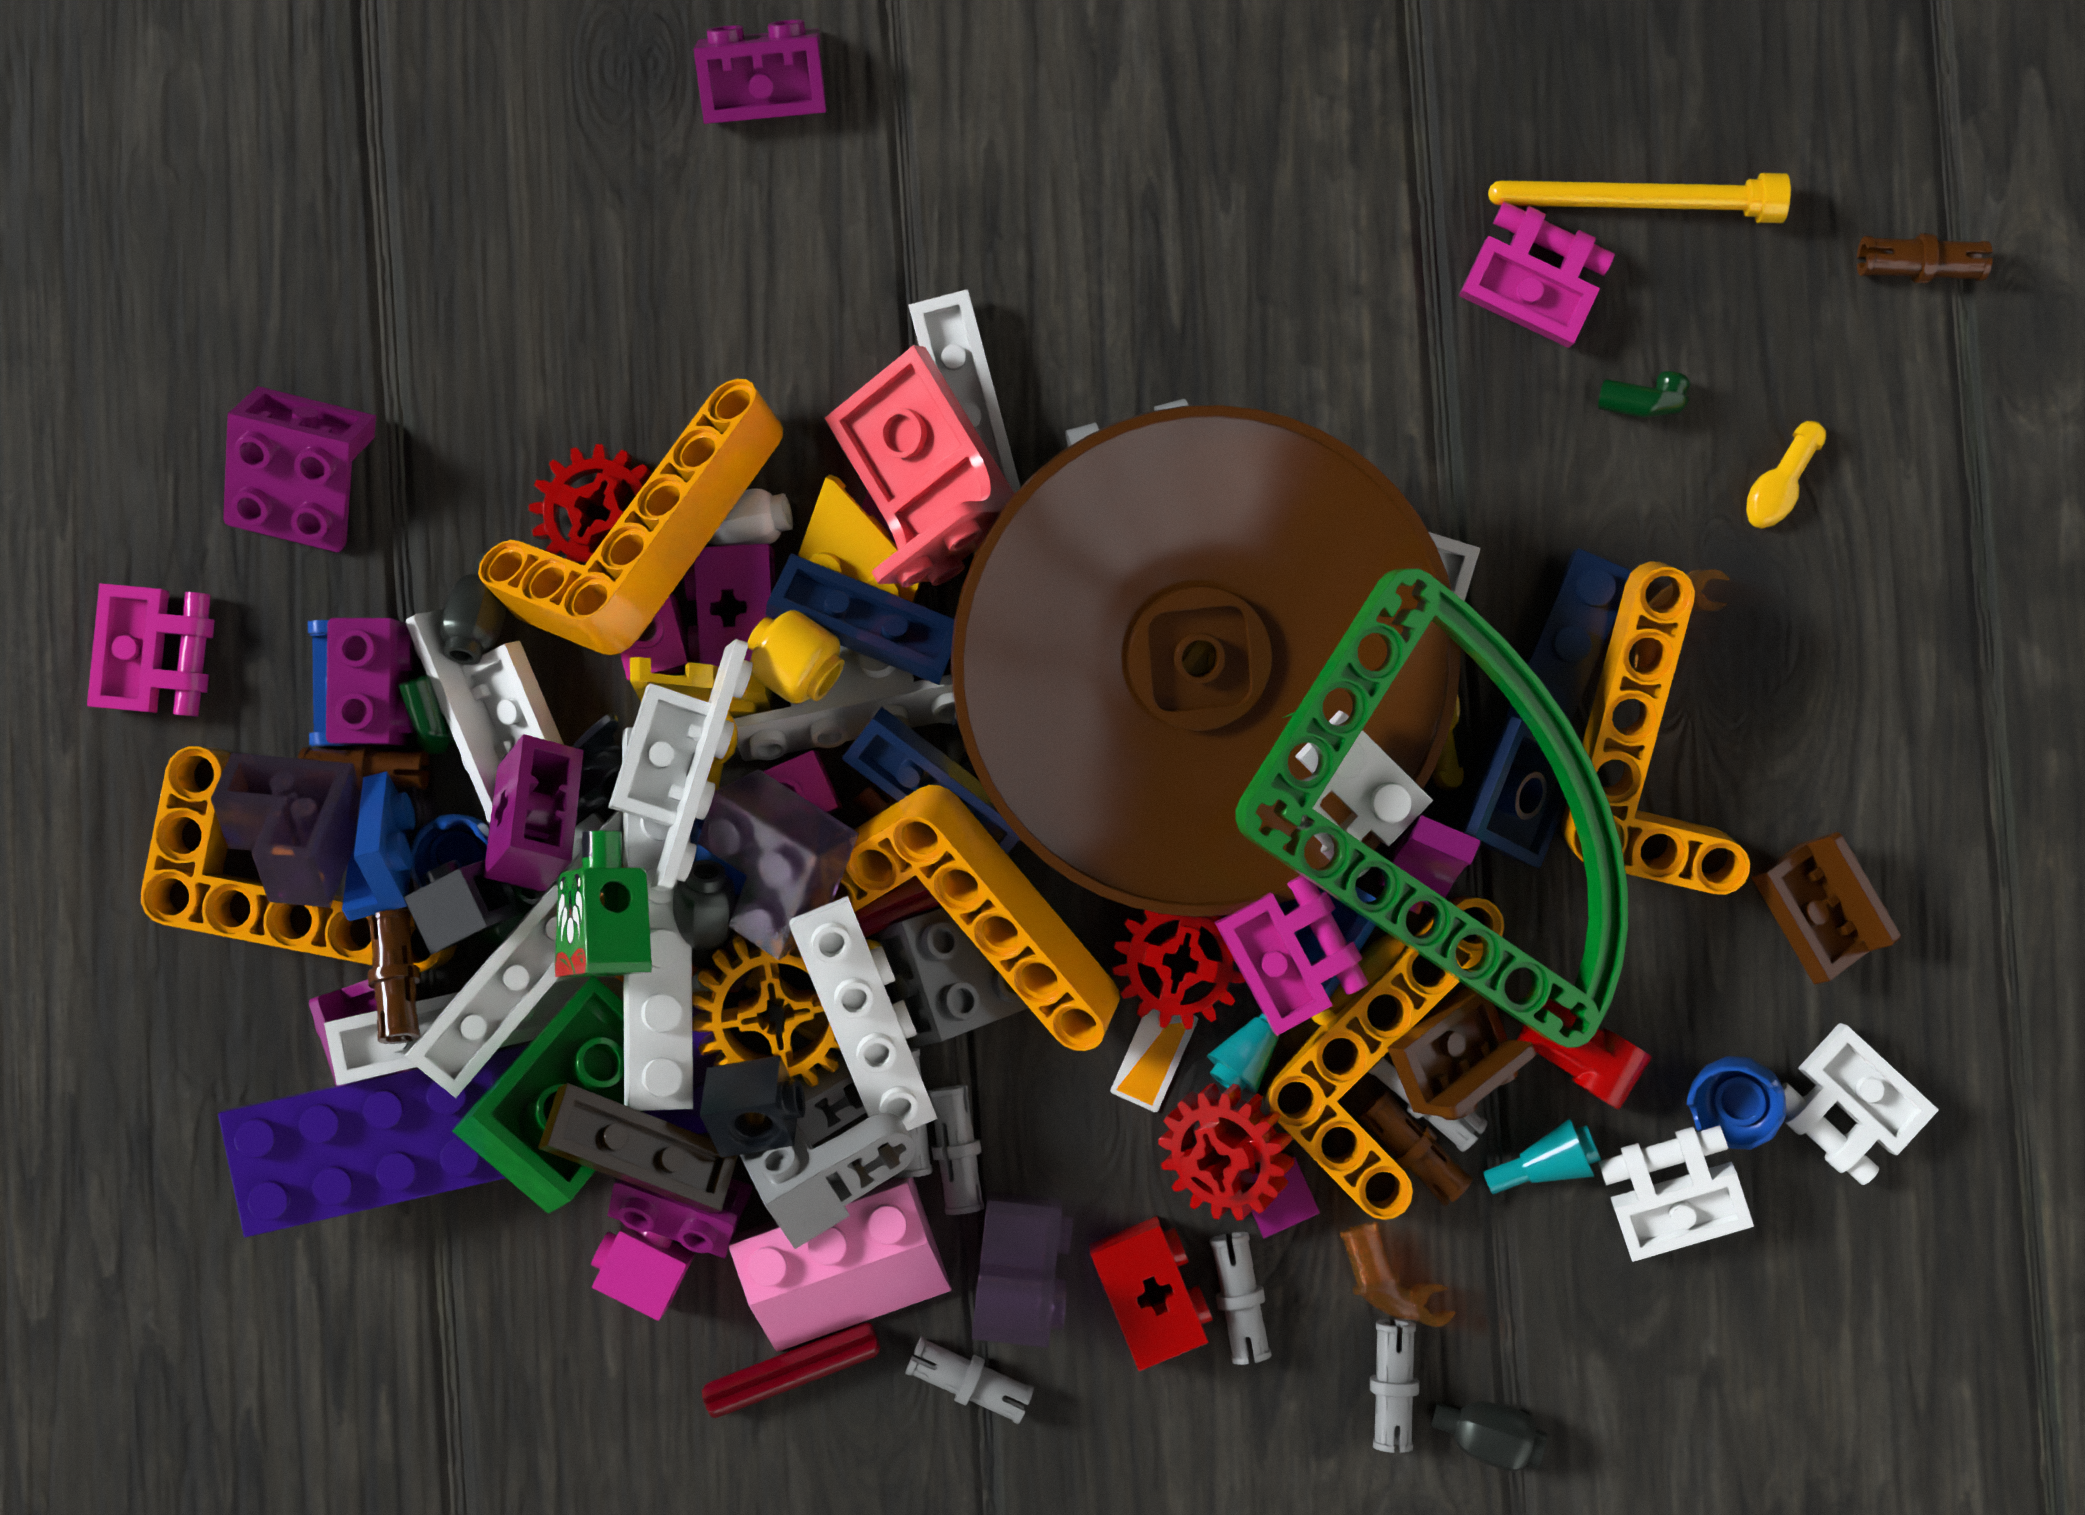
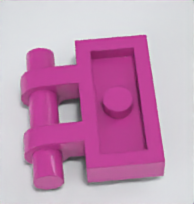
(1530, 290)
(130, 650)
(1275, 963)

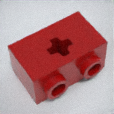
(1151, 1329)

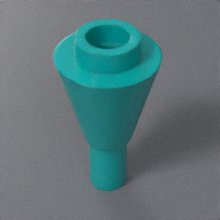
(1244, 1055)
(1555, 1157)

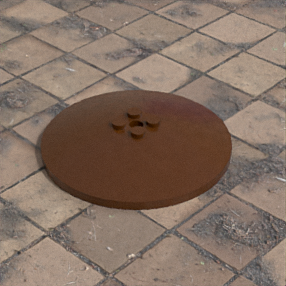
(1080, 624)

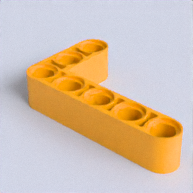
(654, 539)
(1635, 744)
(212, 890)
(991, 902)
(1369, 1046)

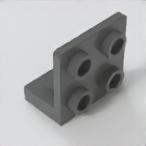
(943, 978)

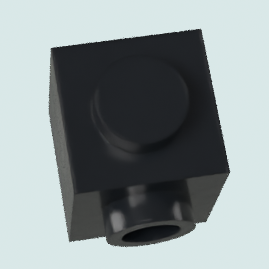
(459, 904)

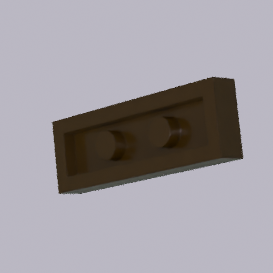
(637, 1148)

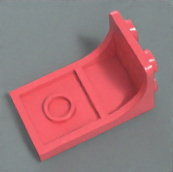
(921, 468)

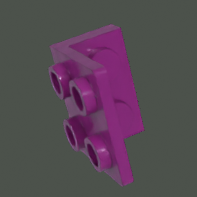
(292, 466)

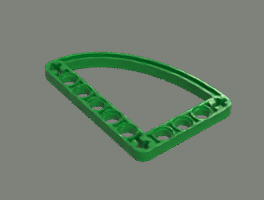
(1561, 746)

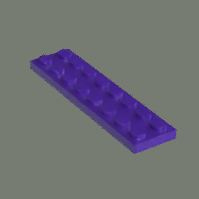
(373, 1143)

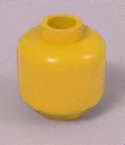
(795, 657)

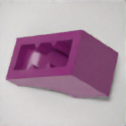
(1431, 855)

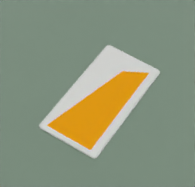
(1151, 1061)

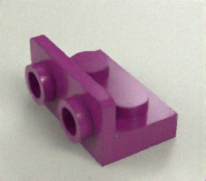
(760, 72)

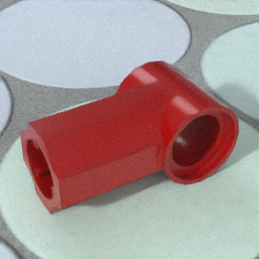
(1603, 1066)

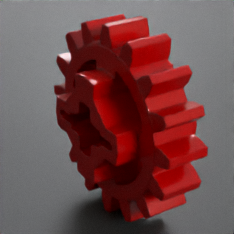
(607, 489)
(1151, 954)
(1227, 1146)

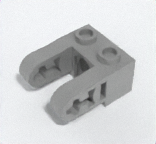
(811, 1185)

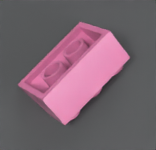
(846, 1275)

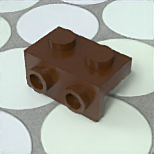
(1825, 906)
(1457, 1057)

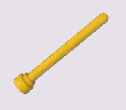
(1759, 198)

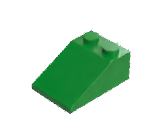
(507, 1123)

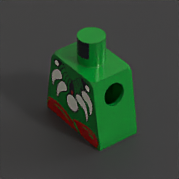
(596, 937)

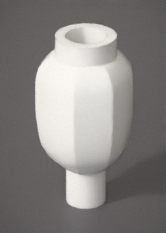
(755, 520)

